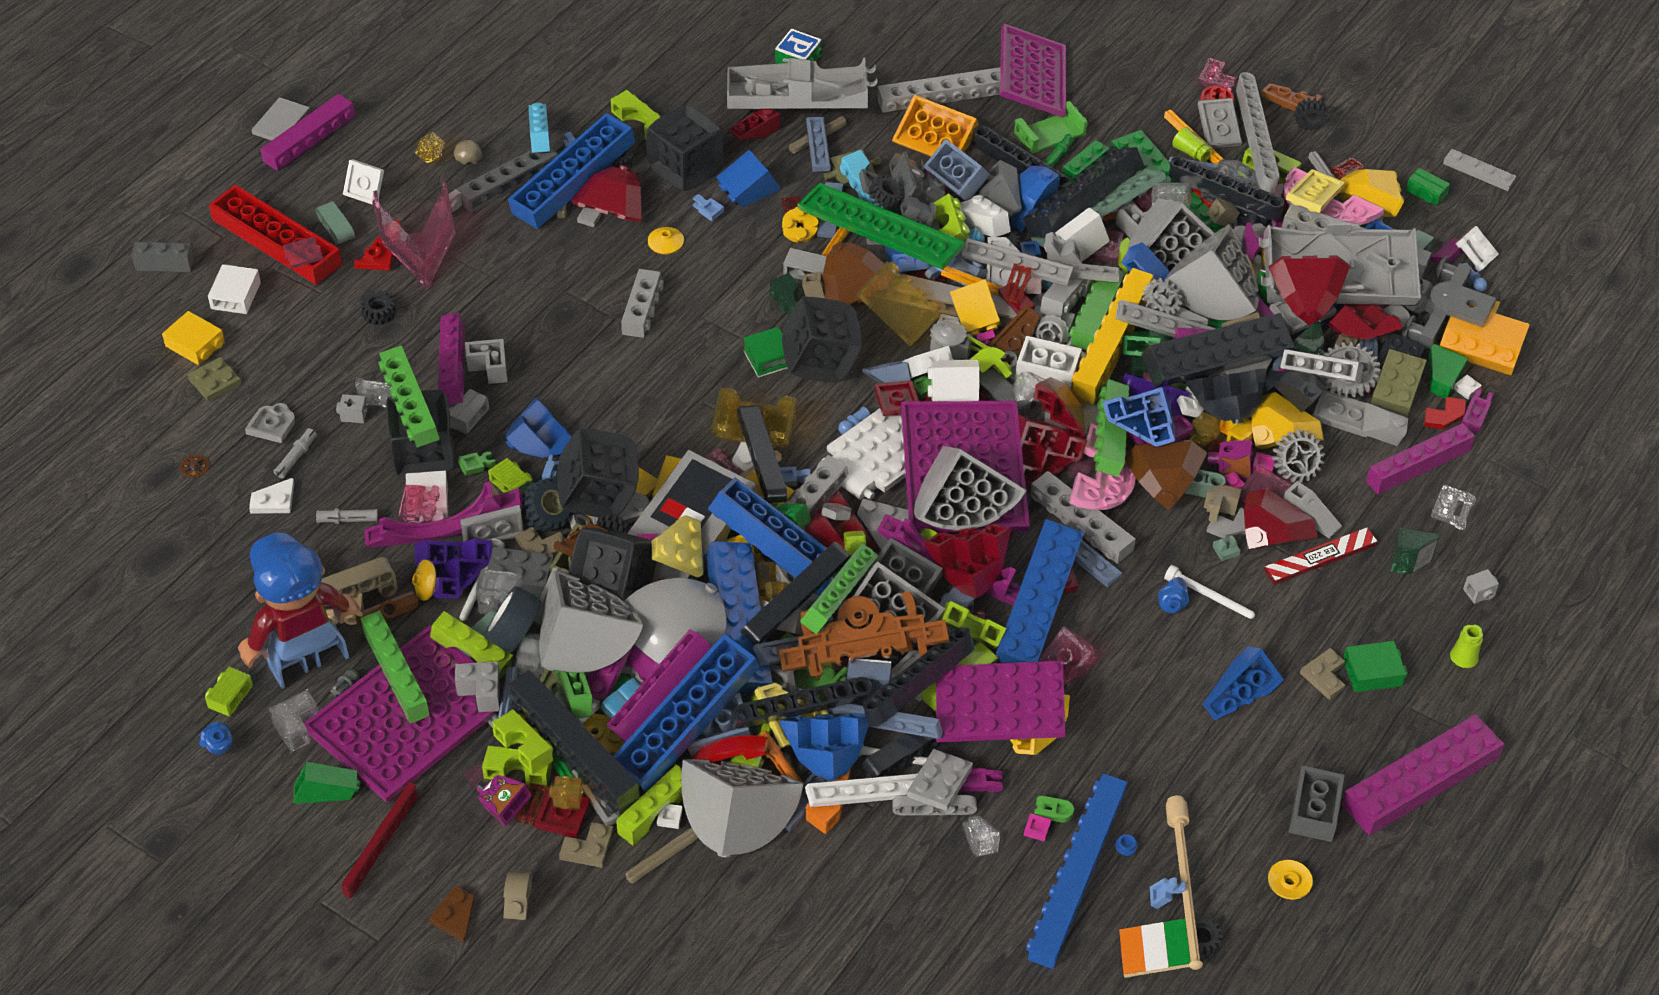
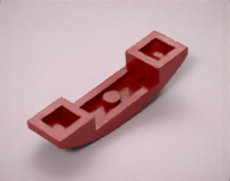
(748, 745)

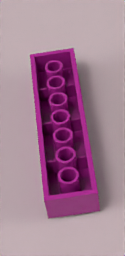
(1422, 774)

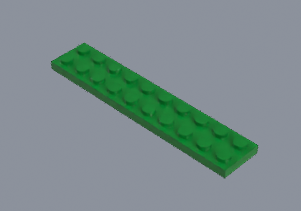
(1155, 160)
(881, 226)

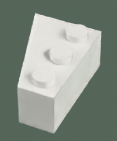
(985, 216)

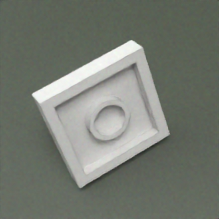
(362, 181)

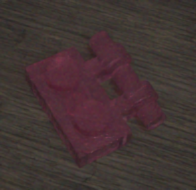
(413, 500)

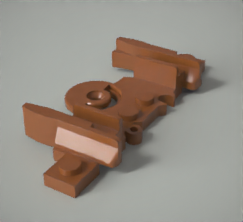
(881, 635)

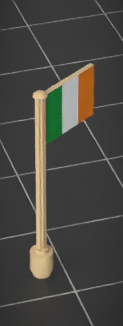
(1172, 942)

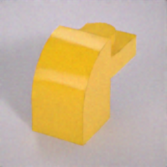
(1237, 431)

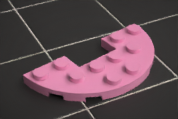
(1353, 210)
(1104, 490)

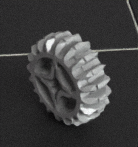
(1306, 470)

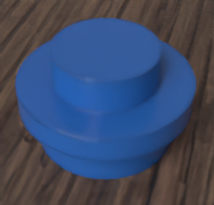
(1126, 845)

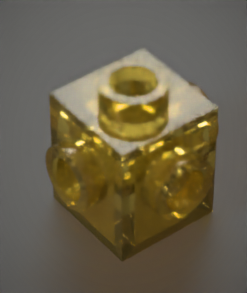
(430, 147)
(1205, 429)
(566, 792)

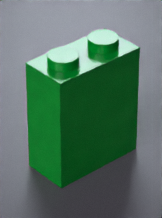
(1140, 340)
(1374, 666)

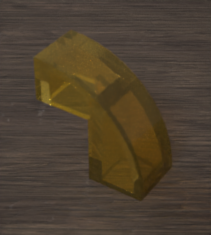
(766, 579)

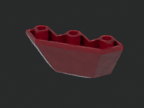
(1364, 322)

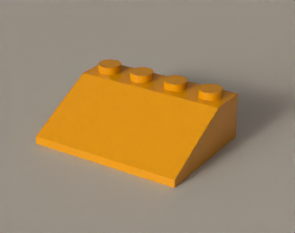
(930, 123)
(1489, 346)

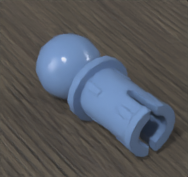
(1479, 284)
(853, 420)

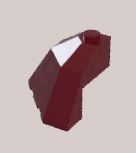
(612, 191)
(1309, 283)
(1061, 405)
(1047, 448)
(1275, 521)
(829, 530)
(971, 557)

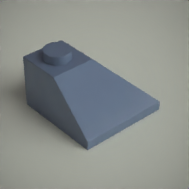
(888, 372)

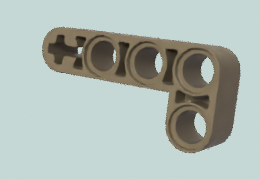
(365, 578)

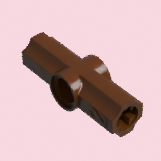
(397, 606)

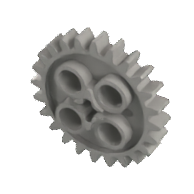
(1369, 376)

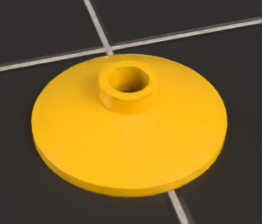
(665, 240)
(424, 580)
(1291, 872)

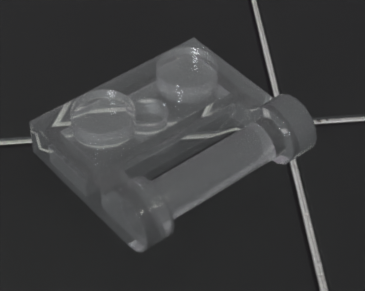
(375, 392)
(1447, 503)

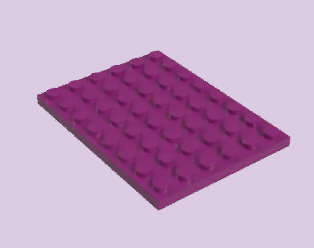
(980, 429)
(372, 734)

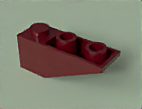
(757, 125)

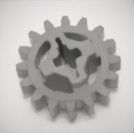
(1162, 296)

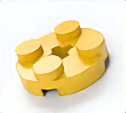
(796, 234)

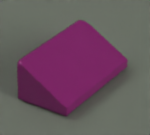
(1450, 250)

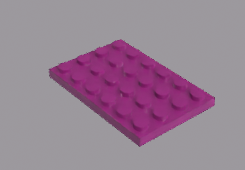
(1033, 70)
(1001, 701)

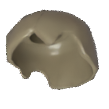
(468, 151)

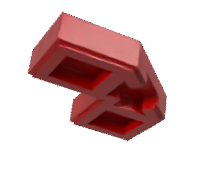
(1441, 419)

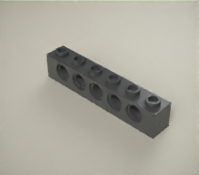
(503, 179)

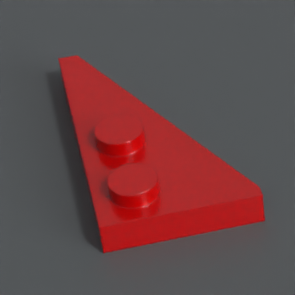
(376, 257)

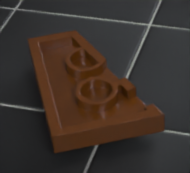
(1015, 332)

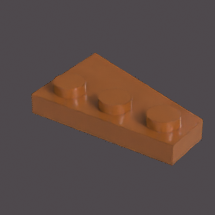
(1284, 96)

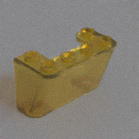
(899, 302)
(777, 419)

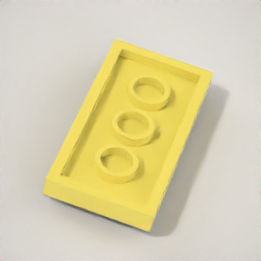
(1315, 191)

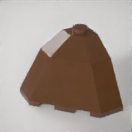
(847, 271)
(1166, 469)

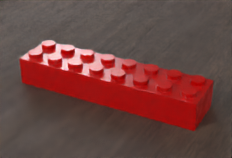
(271, 230)

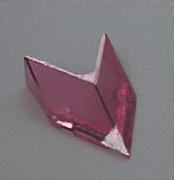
(421, 251)

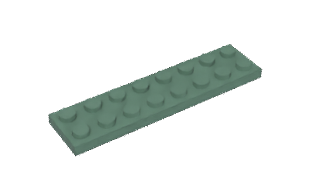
(1123, 194)

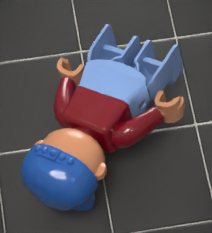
(294, 614)

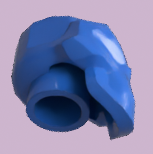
(1173, 596)
(216, 738)

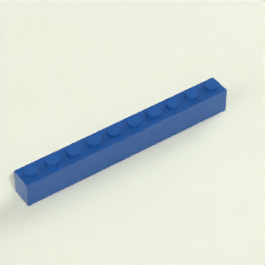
(1077, 871)

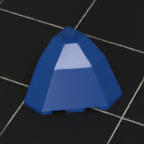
(1035, 185)
(1144, 415)
(537, 432)
(827, 743)

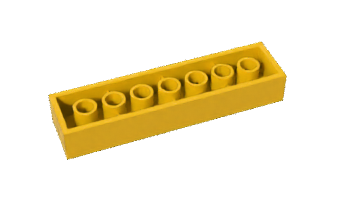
(1108, 341)

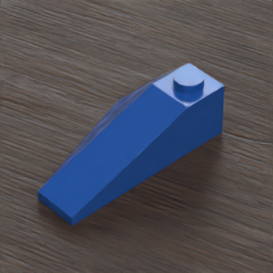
(1245, 680)

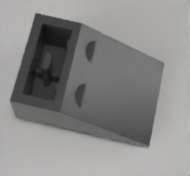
(1002, 188)

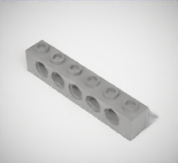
(1097, 527)

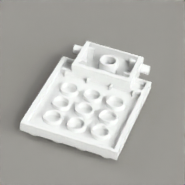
(872, 454)

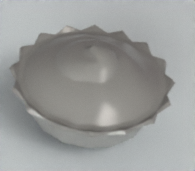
(1052, 329)
(948, 333)

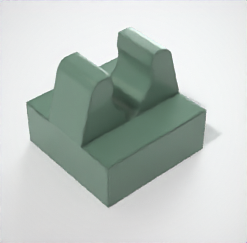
(1226, 548)

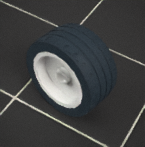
(513, 619)

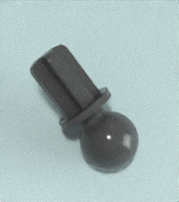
(344, 682)

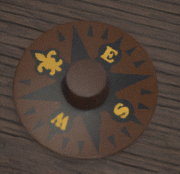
(194, 466)

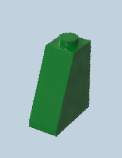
(1444, 370)
(324, 784)

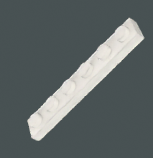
(858, 790)

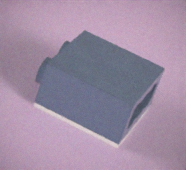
(875, 670)

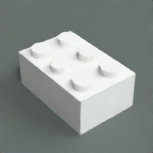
(1049, 360)

